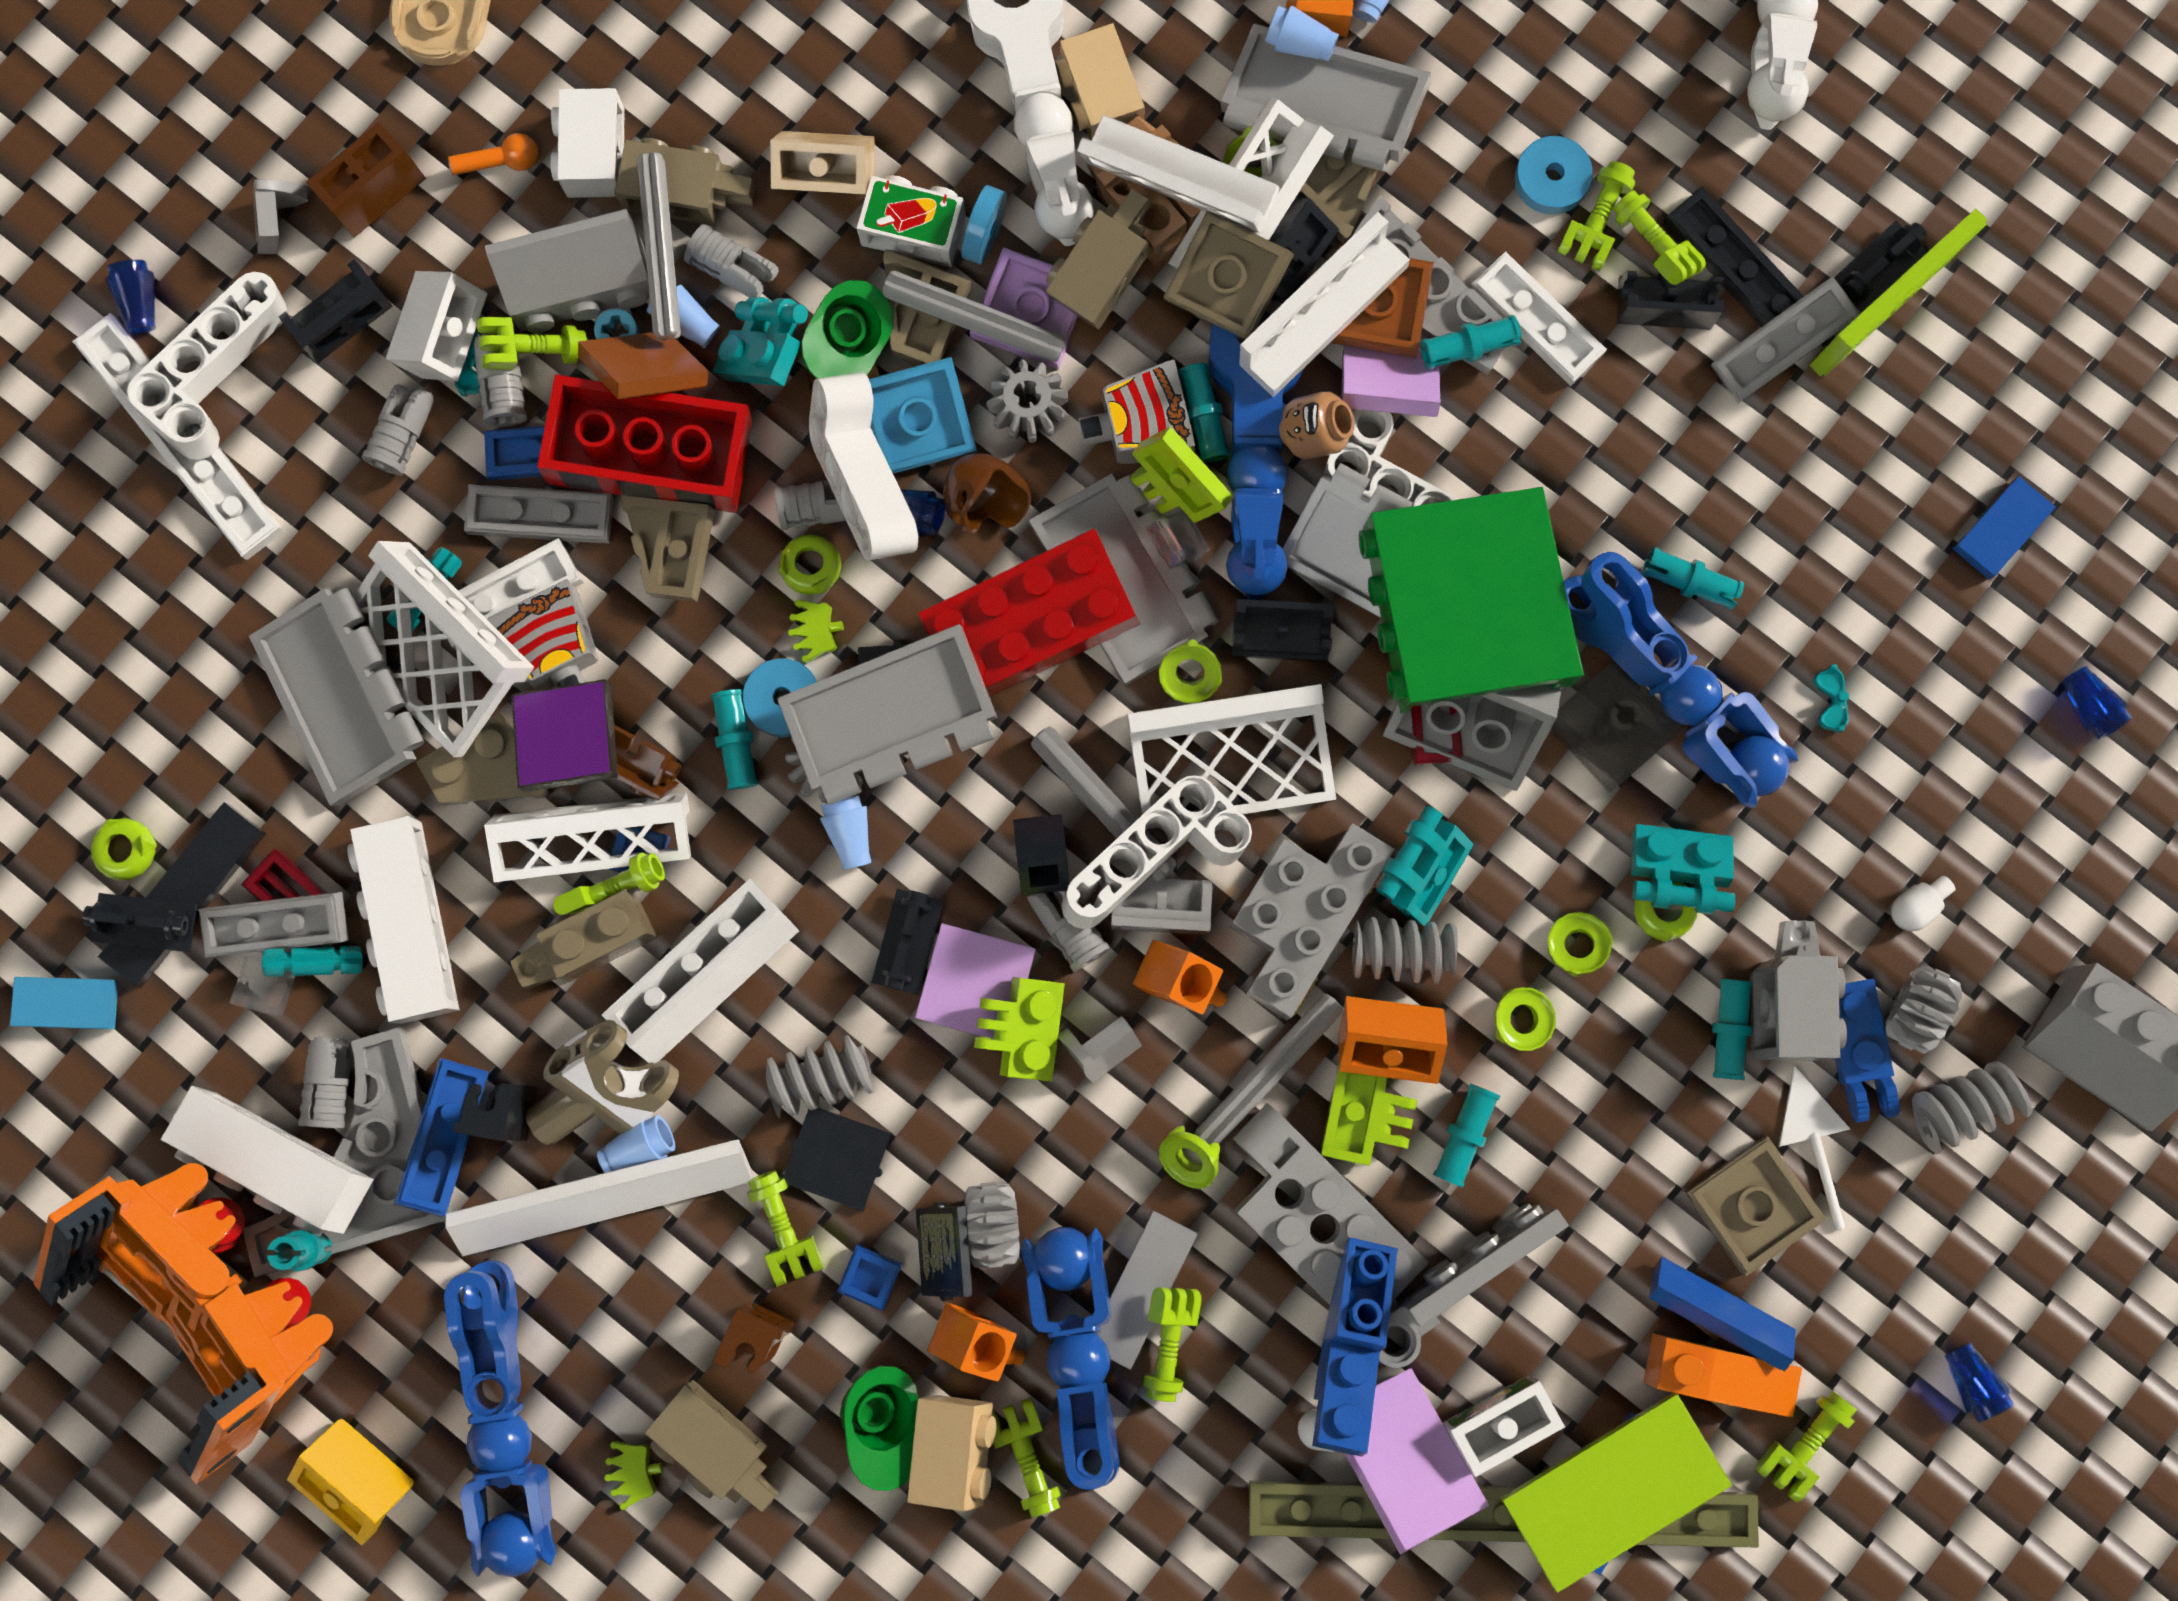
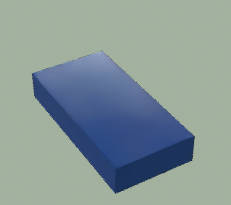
(2004, 527)

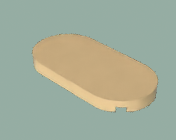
(438, 29)

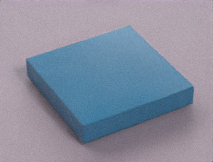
(920, 415)

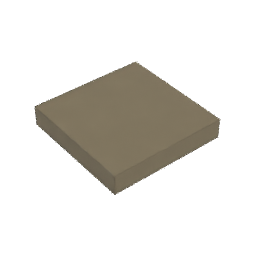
(1228, 275)
(1755, 1206)

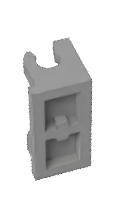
(1166, 907)

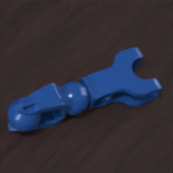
(1254, 472)
(1631, 632)
(499, 1438)

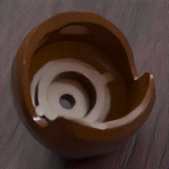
(983, 489)

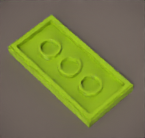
(1899, 293)
(1616, 1492)

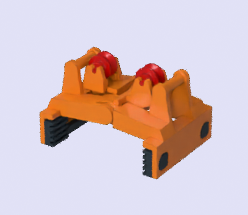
(167, 1257)

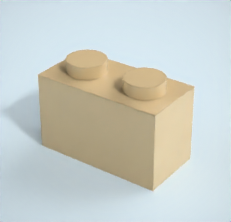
(1099, 79)
(822, 162)
(951, 1453)

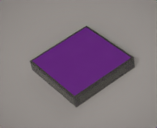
(564, 735)

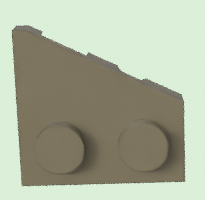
(1339, 191)
(916, 334)
(671, 544)
(483, 772)

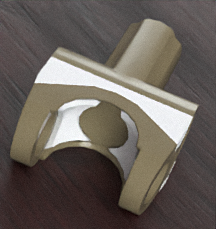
(597, 1086)

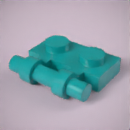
(760, 355)
(1682, 857)
(1424, 865)

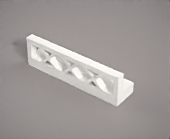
(1287, 169)
(1180, 173)
(1322, 307)
(583, 819)

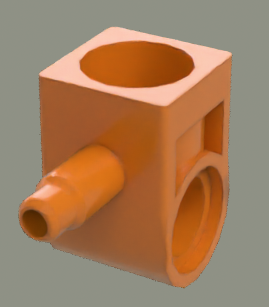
(1179, 978)
(974, 1343)

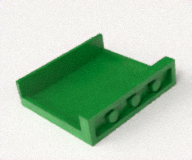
(1470, 598)

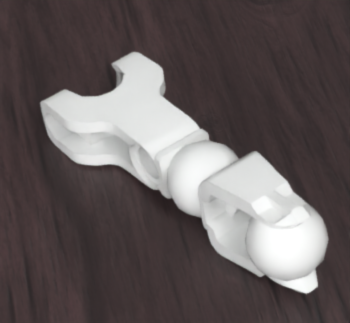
(1779, 59)
(1042, 120)

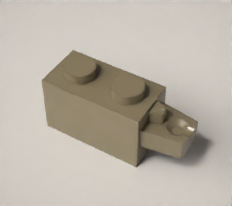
(695, 181)
(1102, 262)
(585, 941)
(712, 1447)

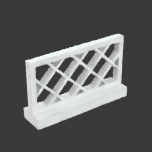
(459, 622)
(1236, 713)

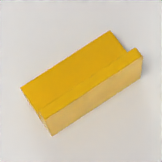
(350, 1480)

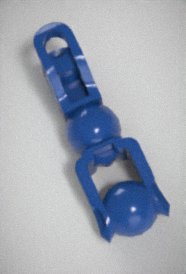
(1077, 1355)

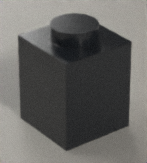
(1041, 854)

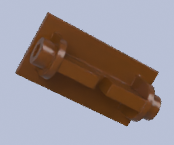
(649, 771)

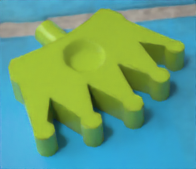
(816, 629)
(635, 1472)

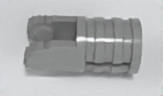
(729, 261)
(500, 393)
(398, 429)
(807, 505)
(1077, 944)
(325, 1083)

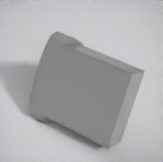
(268, 197)
(1103, 1050)

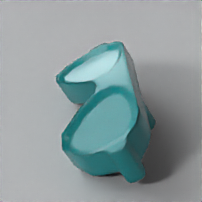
(468, 381)
(1832, 684)

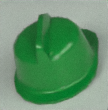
(847, 330)
(880, 1427)

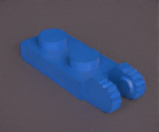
(1865, 1052)

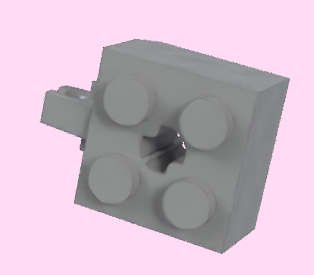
(1797, 999)

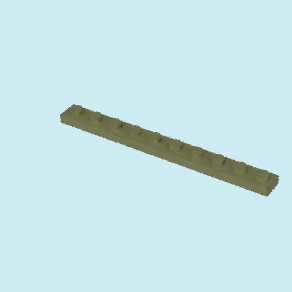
(1347, 1512)

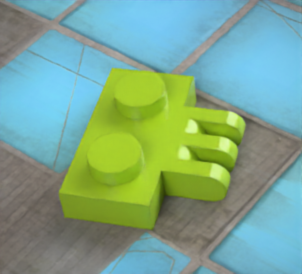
(1178, 477)
(1025, 1028)
(1361, 1116)

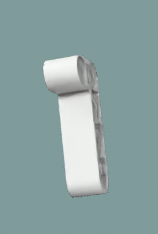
(216, 359)
(1365, 456)
(857, 468)
(1146, 856)

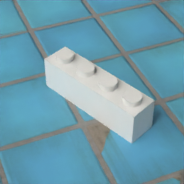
(403, 920)
(701, 972)
(266, 1161)

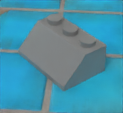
(571, 271)
(1497, 731)
(2111, 1044)

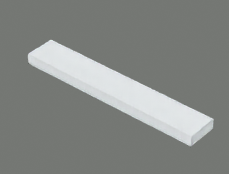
(211, 479)
(599, 1198)

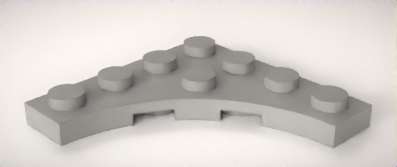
(376, 1145)

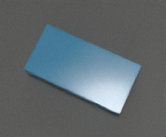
(64, 1003)

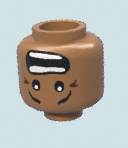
(1316, 425)

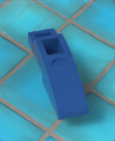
(1348, 1351)

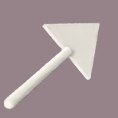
(1810, 1118)

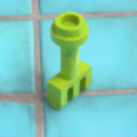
(1615, 179)
(1675, 261)
(510, 344)
(643, 871)
(767, 1189)
(1171, 1310)
(1795, 1461)
(1040, 1498)

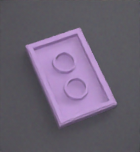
(1414, 1466)

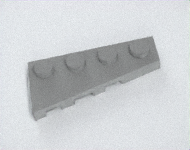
(1449, 299)

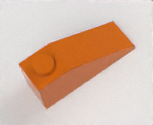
(1721, 1376)

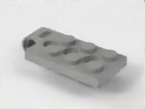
(1288, 1155)
(1453, 1281)

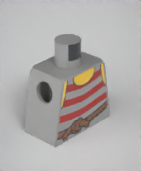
(1139, 409)
(550, 634)

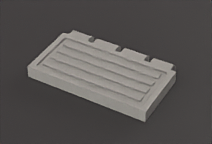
(1353, 96)
(1326, 534)
(1150, 584)
(335, 696)
(889, 710)

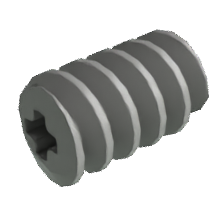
(1404, 949)
(818, 1076)
(1967, 1102)

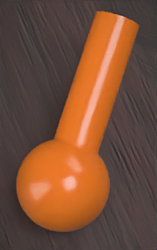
(516, 152)

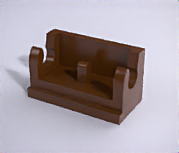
(366, 179)
(753, 1331)

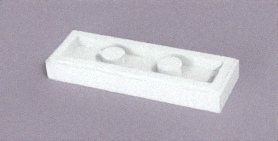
(1542, 320)
(522, 579)

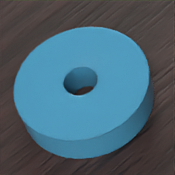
(1559, 155)
(984, 224)
(765, 684)

